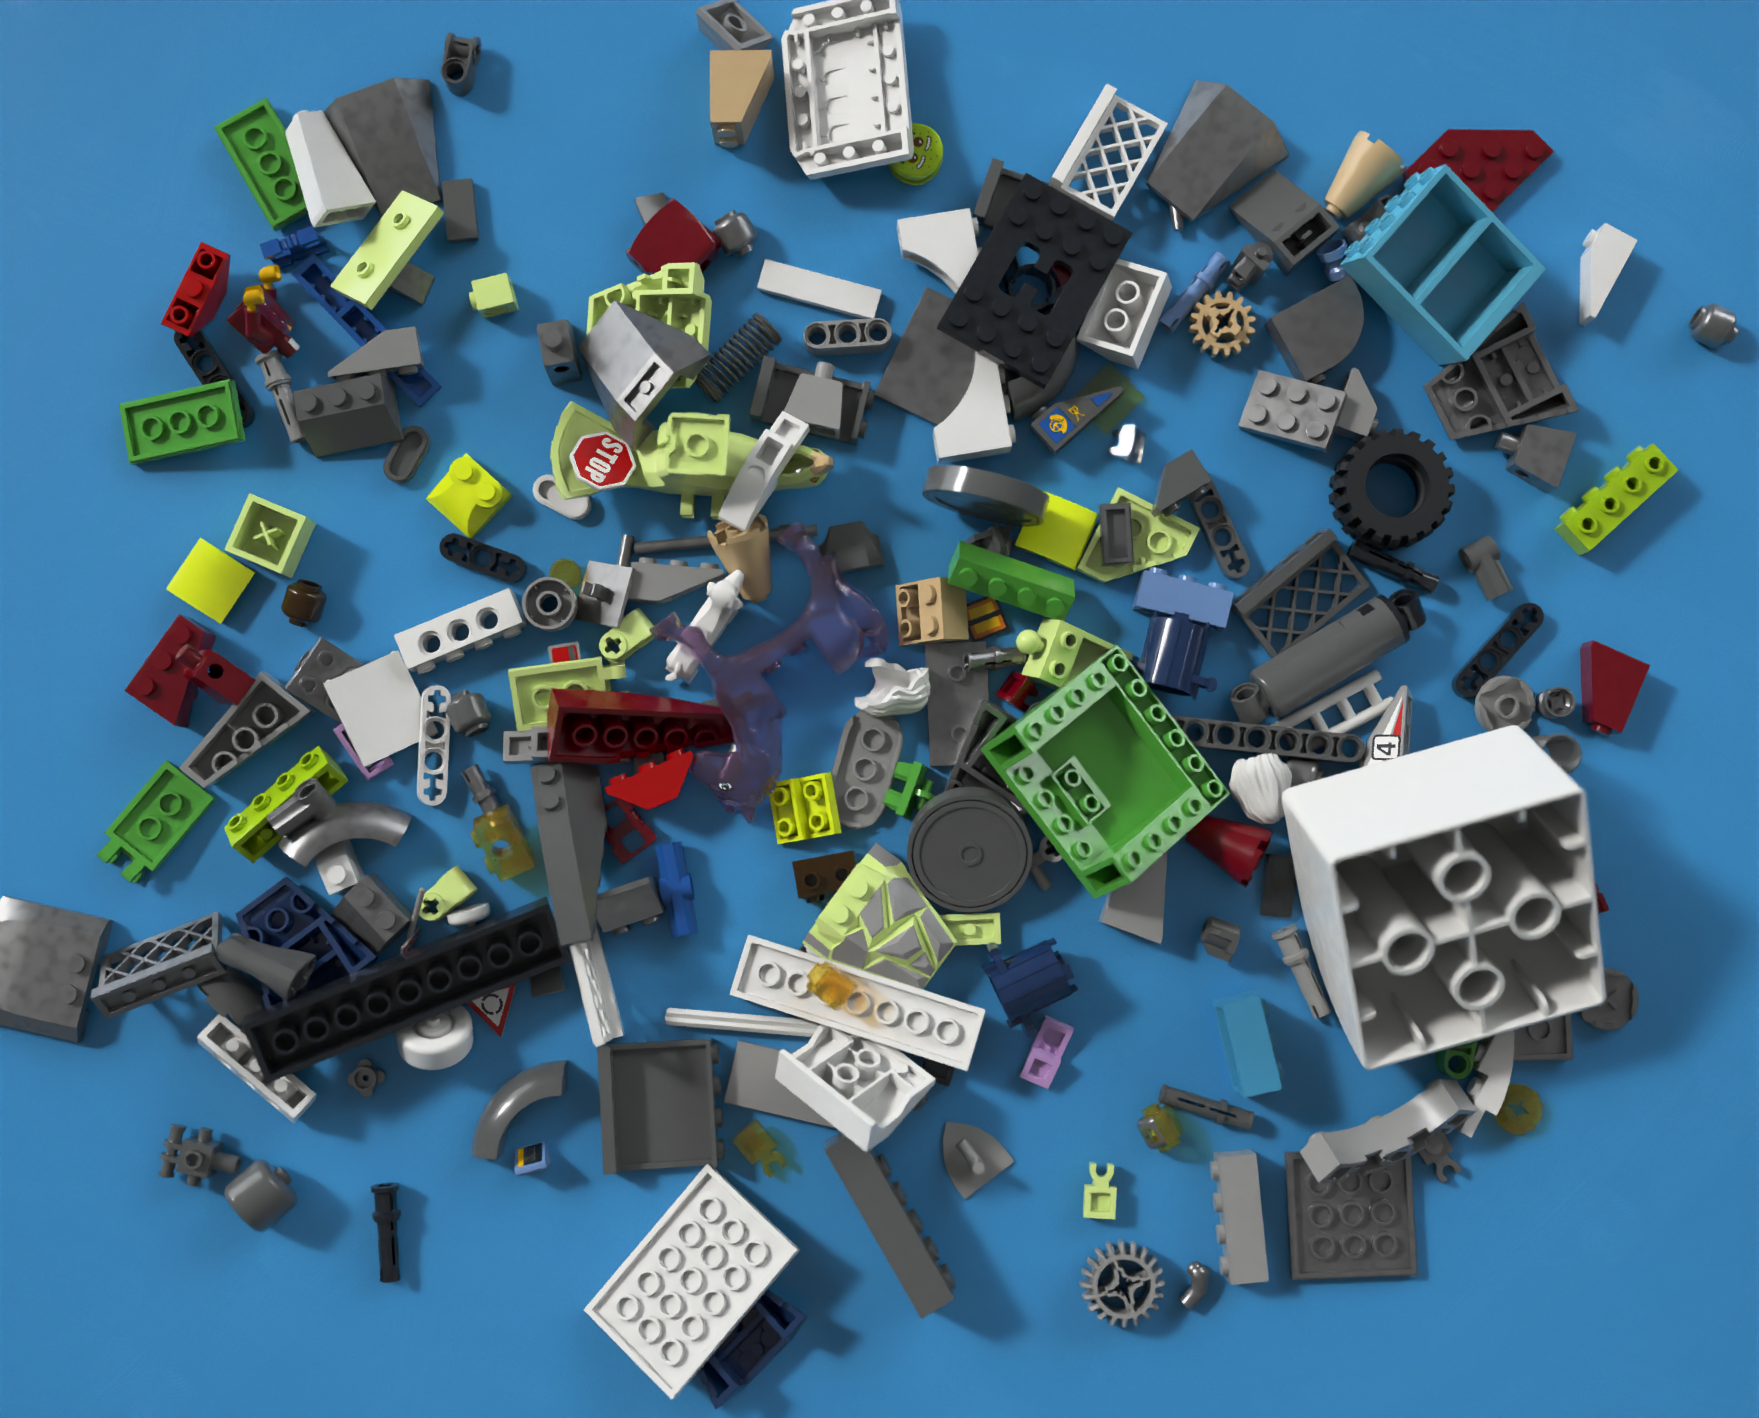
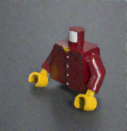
(262, 318)

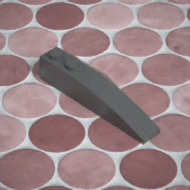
(572, 841)

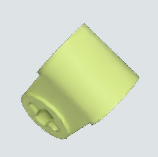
(630, 636)
(450, 892)

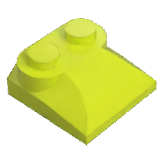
(468, 496)

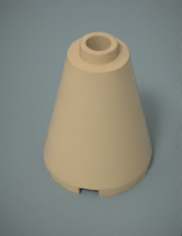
(1362, 175)
(746, 553)

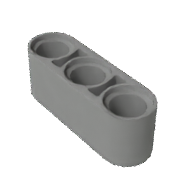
(859, 327)

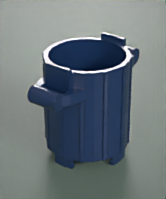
(1175, 656)
(1028, 981)

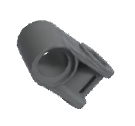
(460, 57)

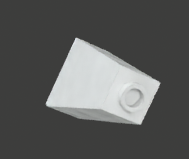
(326, 172)

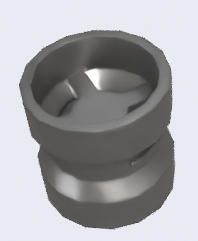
(1561, 702)

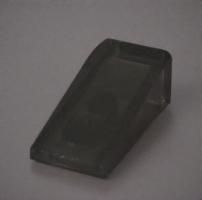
(1278, 886)

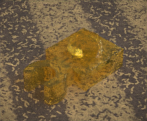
(757, 1145)

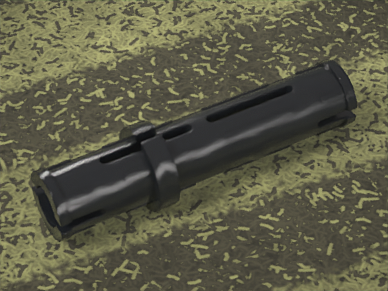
(1398, 569)

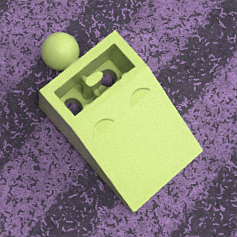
(1059, 652)

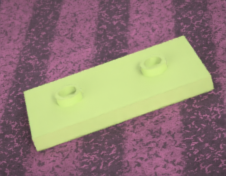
(387, 249)

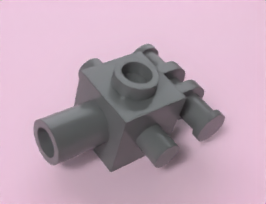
(197, 1156)

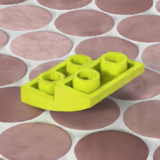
(1061, 535)
(210, 580)
(805, 808)

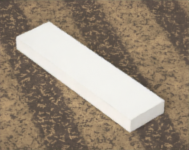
(819, 290)

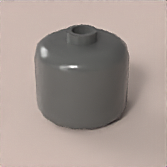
(261, 1195)

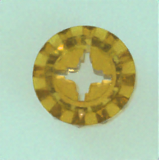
(1531, 1102)

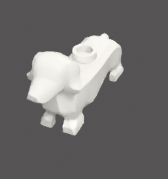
(712, 619)

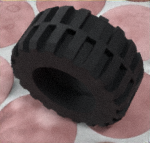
(1424, 469)

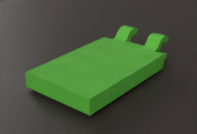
(156, 821)

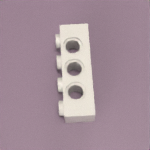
(414, 641)
(233, 1050)

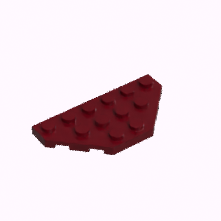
(1486, 160)

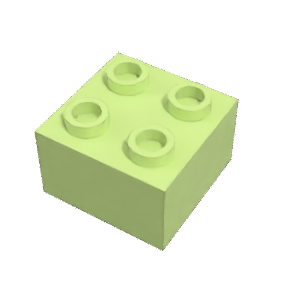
(270, 535)

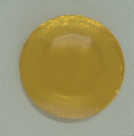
(566, 571)

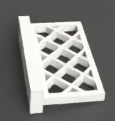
(1084, 141)
(597, 990)

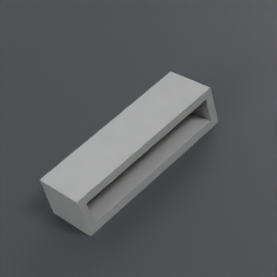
(1240, 1217)

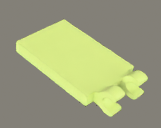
(533, 685)

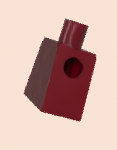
(224, 681)

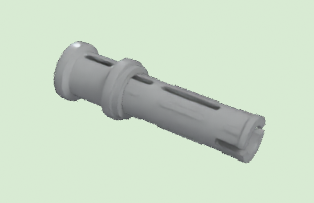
(279, 384)
(1296, 958)

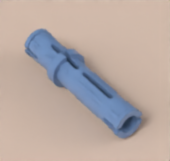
(1201, 283)

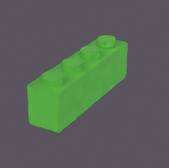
(1011, 581)

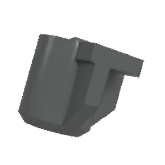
(994, 539)
(1220, 938)

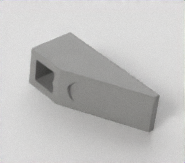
(385, 353)
(663, 583)

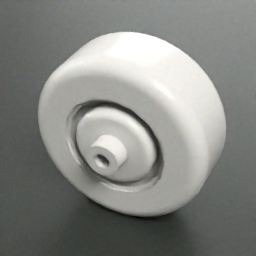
(437, 1040)

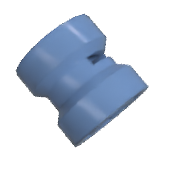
(1332, 255)

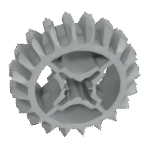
(1136, 1279)

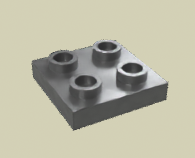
(315, 668)

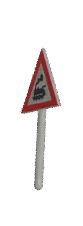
(412, 933)

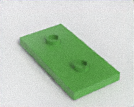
(264, 159)
(182, 422)

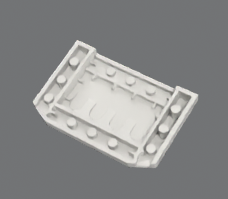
(847, 86)

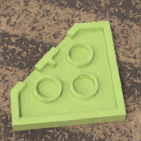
(1154, 541)

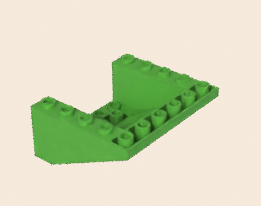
(1106, 773)

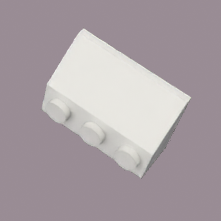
(1125, 313)

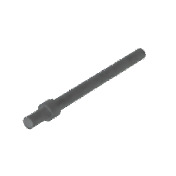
(702, 541)

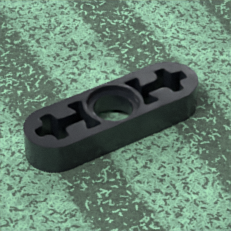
(459, 558)

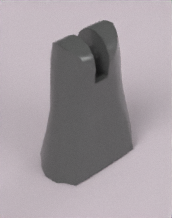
(277, 967)

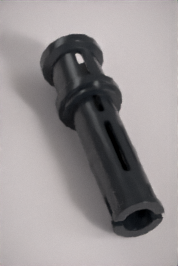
(386, 1217)

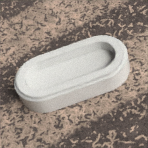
(547, 495)

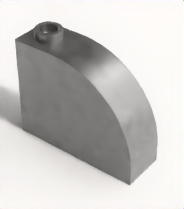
(1319, 330)

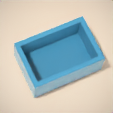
(1248, 1043)

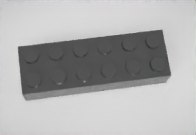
(892, 1224)

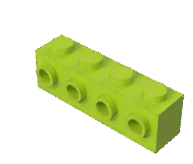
(1616, 499)
(251, 831)

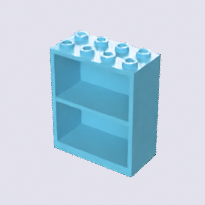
(1442, 265)

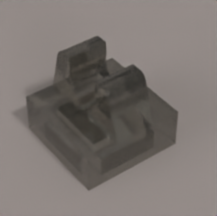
(1130, 445)

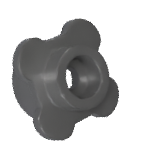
(357, 1080)

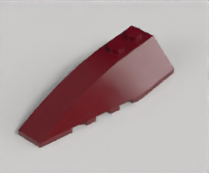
(620, 725)

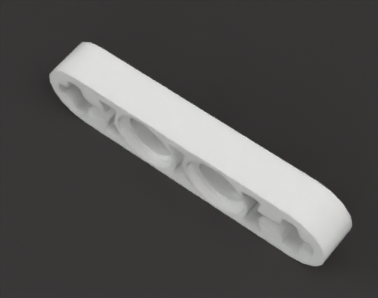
(438, 745)

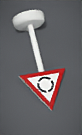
(496, 1005)

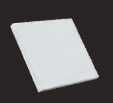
(378, 707)

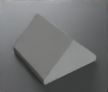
(731, 26)

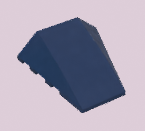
(294, 921)
(750, 1347)

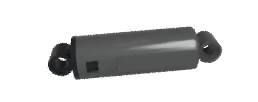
(1328, 656)

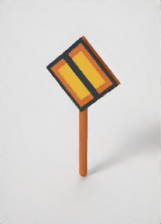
(985, 618)

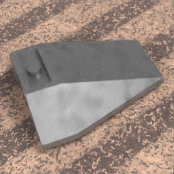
(635, 364)

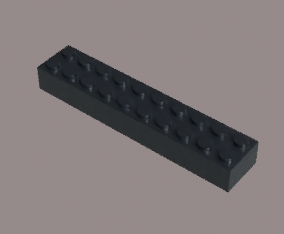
(404, 990)

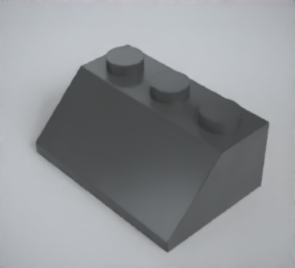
(349, 415)

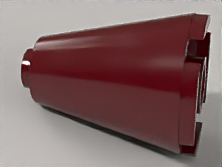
(1230, 846)

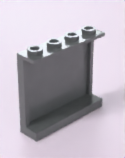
(659, 1104)

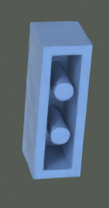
(1183, 595)

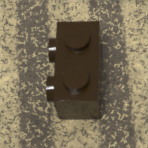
(822, 874)

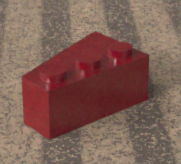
(160, 678)

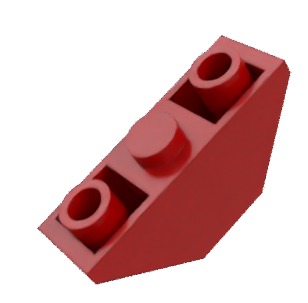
(199, 291)
(654, 783)

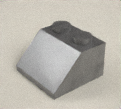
(628, 905)
(373, 914)

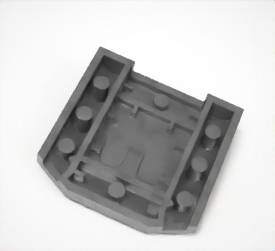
(48, 966)

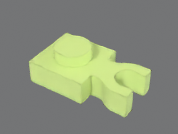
(1099, 1196)

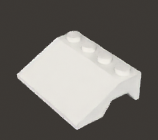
(854, 1083)

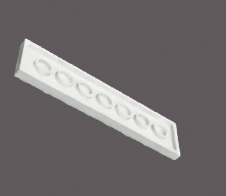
(876, 1009)

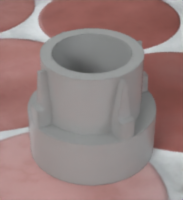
(533, 604)

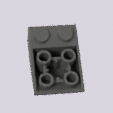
(1284, 219)

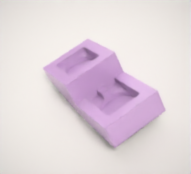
(1046, 1052)

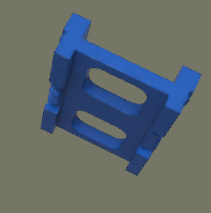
(294, 247)

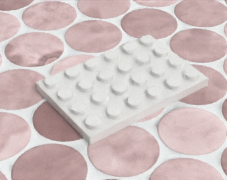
(691, 1280)

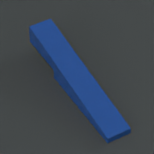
(358, 323)

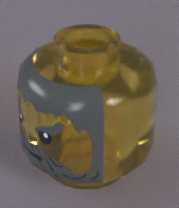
(1160, 1127)

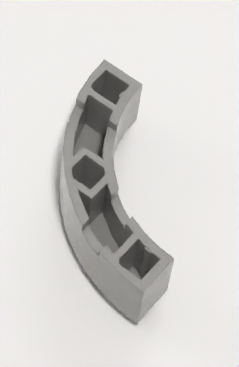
(1388, 1137)

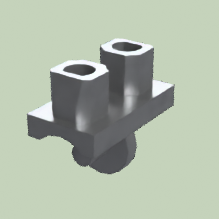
(1250, 265)

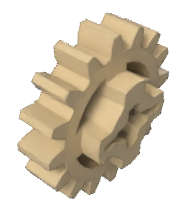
(1212, 317)

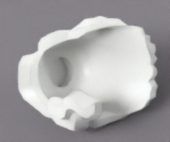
(895, 689)
(1259, 787)

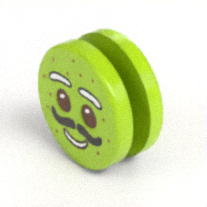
(926, 157)

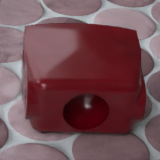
(673, 237)

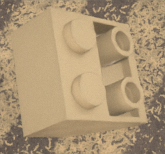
(931, 612)

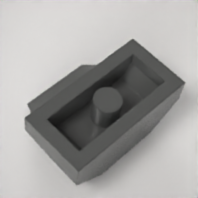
(853, 547)

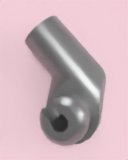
(1199, 1284)

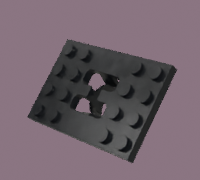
(1006, 324)

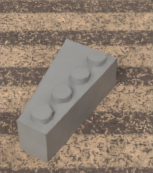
(246, 730)

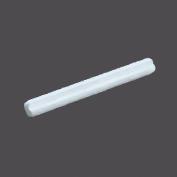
(740, 1022)

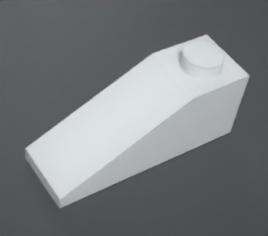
(1600, 267)

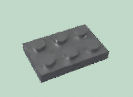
(1293, 410)

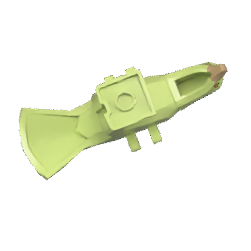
(683, 457)

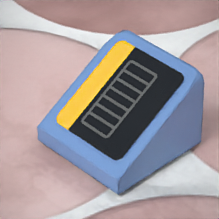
(531, 1158)

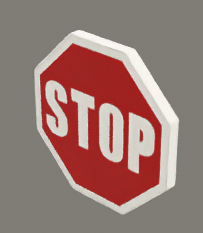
(602, 461)

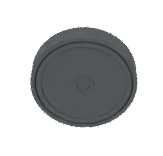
(985, 495)
(969, 849)

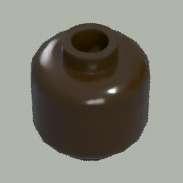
(304, 602)

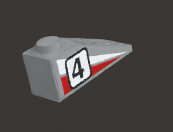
(1392, 732)

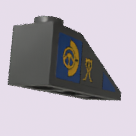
(1068, 418)

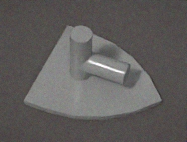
(972, 1157)

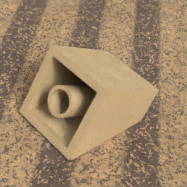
(737, 92)

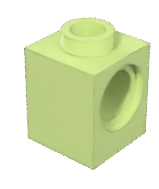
(493, 295)

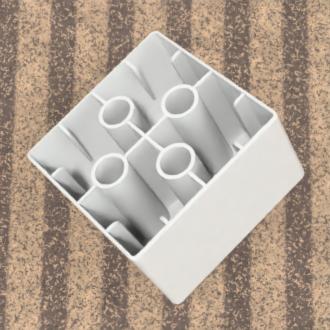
(1448, 894)

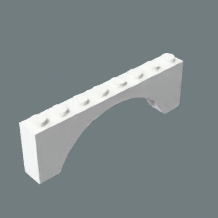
(979, 423)

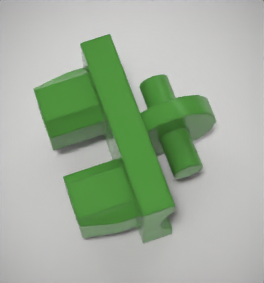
(914, 776)

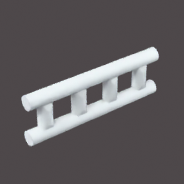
(1339, 697)

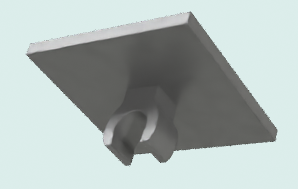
(604, 593)

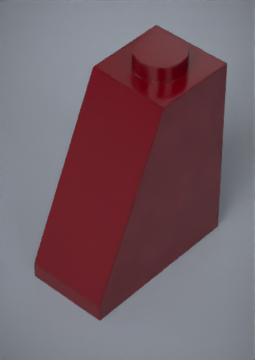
(1608, 687)

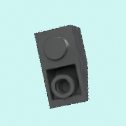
(1177, 482)

